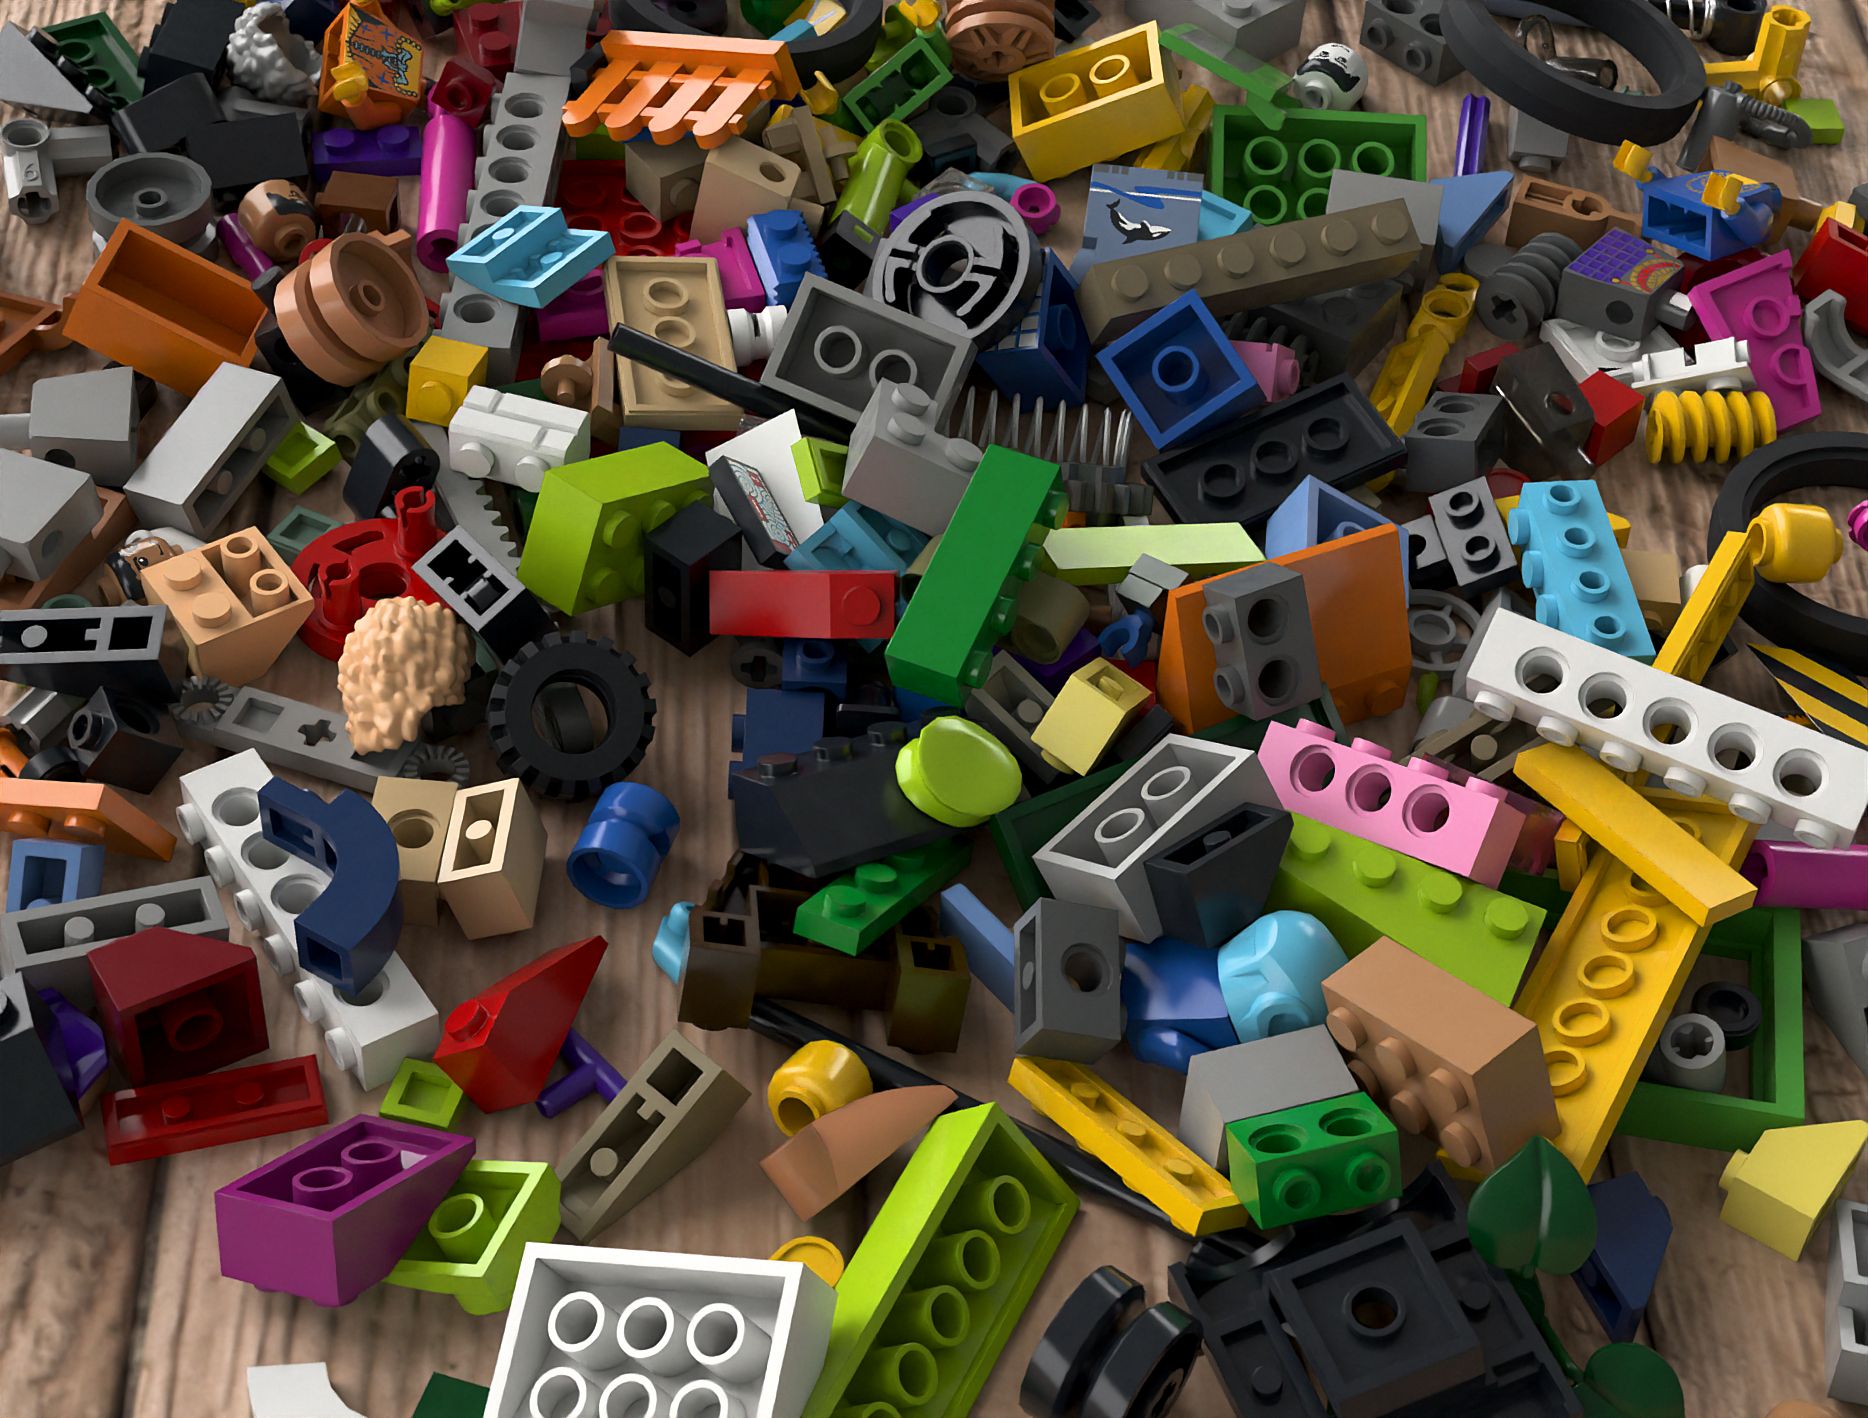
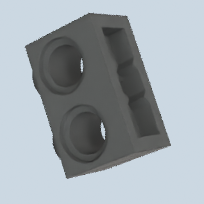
(1410, 38)
(1454, 441)
(1274, 637)

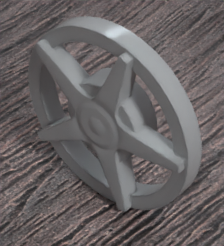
(1435, 633)

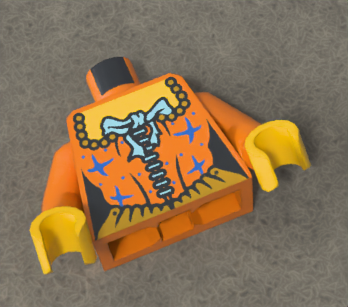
(371, 69)

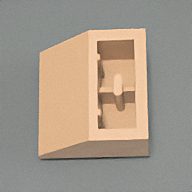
(231, 605)

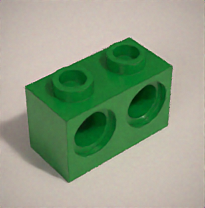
(1314, 1160)

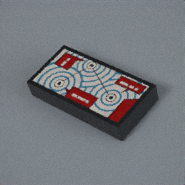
(754, 511)

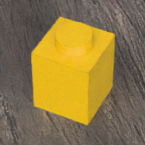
(443, 378)

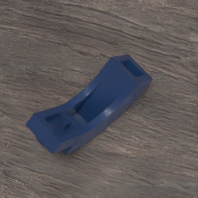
(360, 914)

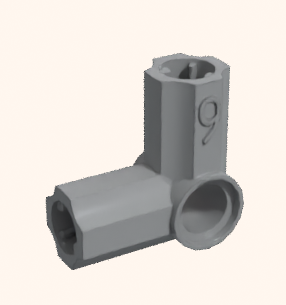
(36, 155)

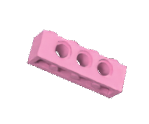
(1471, 842)

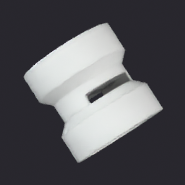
(755, 333)

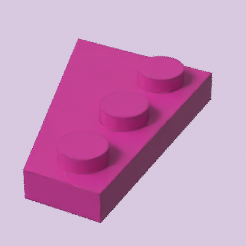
(1761, 308)

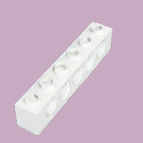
(1649, 697)
(270, 890)

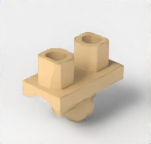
(800, 138)

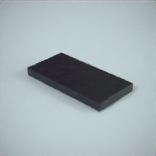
(1260, 459)

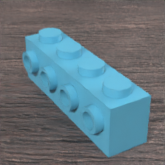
(1578, 567)

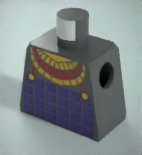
(1624, 288)

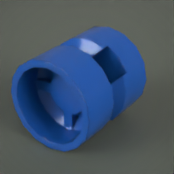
(623, 845)

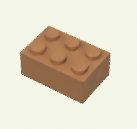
(1441, 1055)

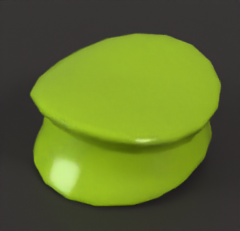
(958, 772)

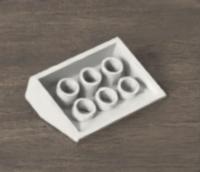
(660, 1336)

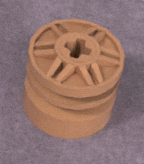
(999, 36)

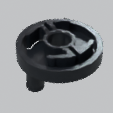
(991, 291)

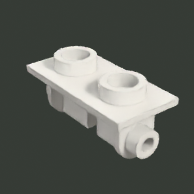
(1719, 368)

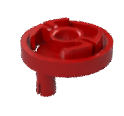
(365, 562)

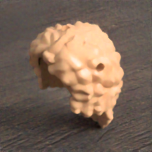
(400, 668)

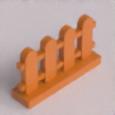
(695, 69)

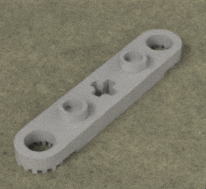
(282, 727)

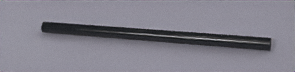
(1070, 1163)

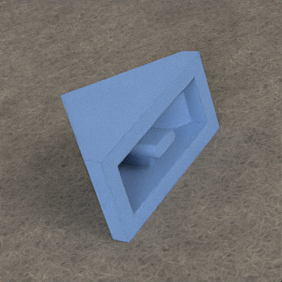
(1468, 212)

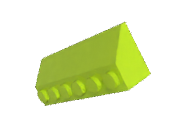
(943, 1272)

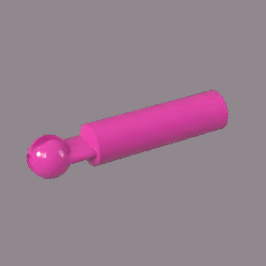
(444, 184)
(1807, 877)

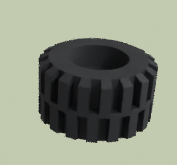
(599, 670)

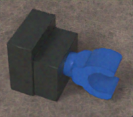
(1145, 600)

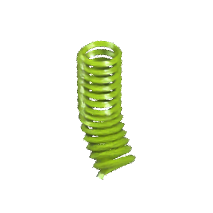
(1431, 692)

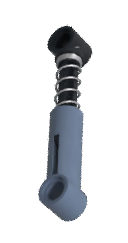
(1727, 24)

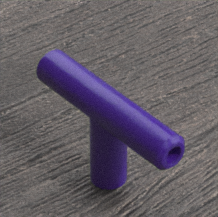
(590, 1075)

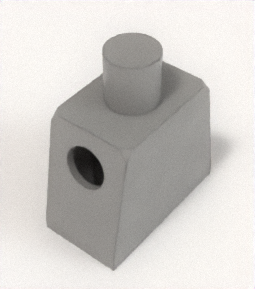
(81, 424)
(42, 514)

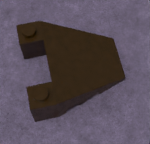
(747, 947)

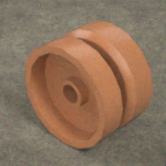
(351, 309)

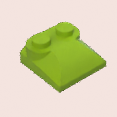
(481, 1232)

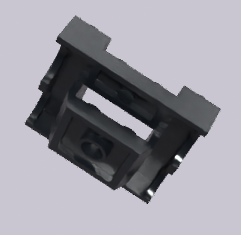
(1457, 1334)

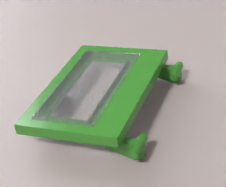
(1260, 80)

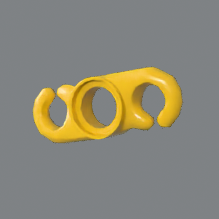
(1449, 301)

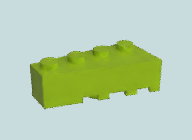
(1378, 892)

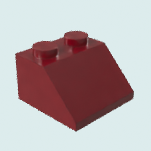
(177, 1004)

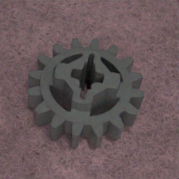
(1103, 493)

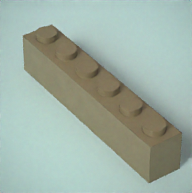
(1251, 268)

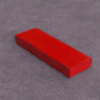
(213, 1109)

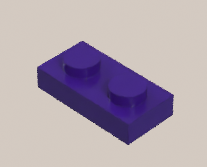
(377, 152)

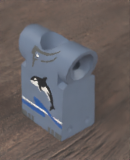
(1137, 214)

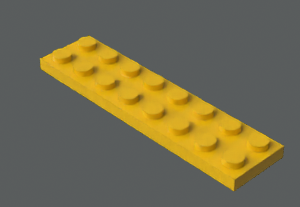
(1614, 980)

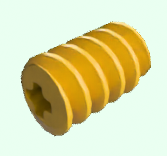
(1708, 423)

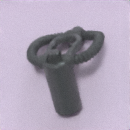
(1728, 108)

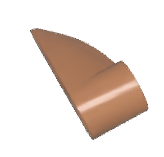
(848, 1143)

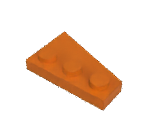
(81, 814)

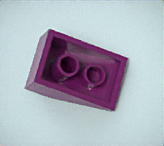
(337, 1208)

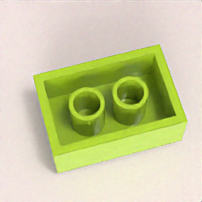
(594, 519)

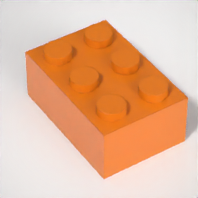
(165, 311)

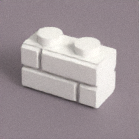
(515, 437)

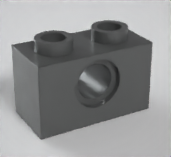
(1049, 1012)

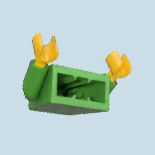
(895, 85)

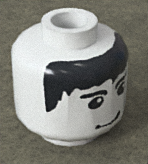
(1333, 78)

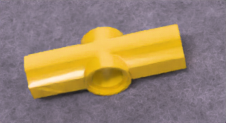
(1185, 149)

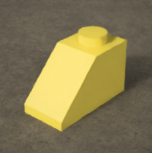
(1089, 717)
(1791, 1182)

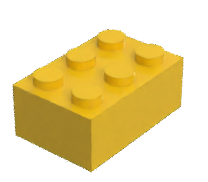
(1095, 103)

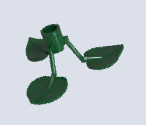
(1543, 1217)

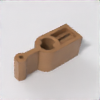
(1567, 211)

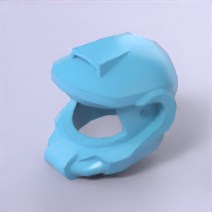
(1276, 974)

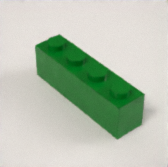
(977, 576)

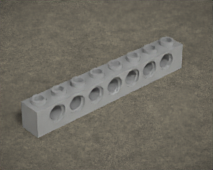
(519, 167)

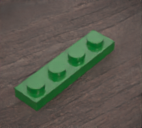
(879, 894)

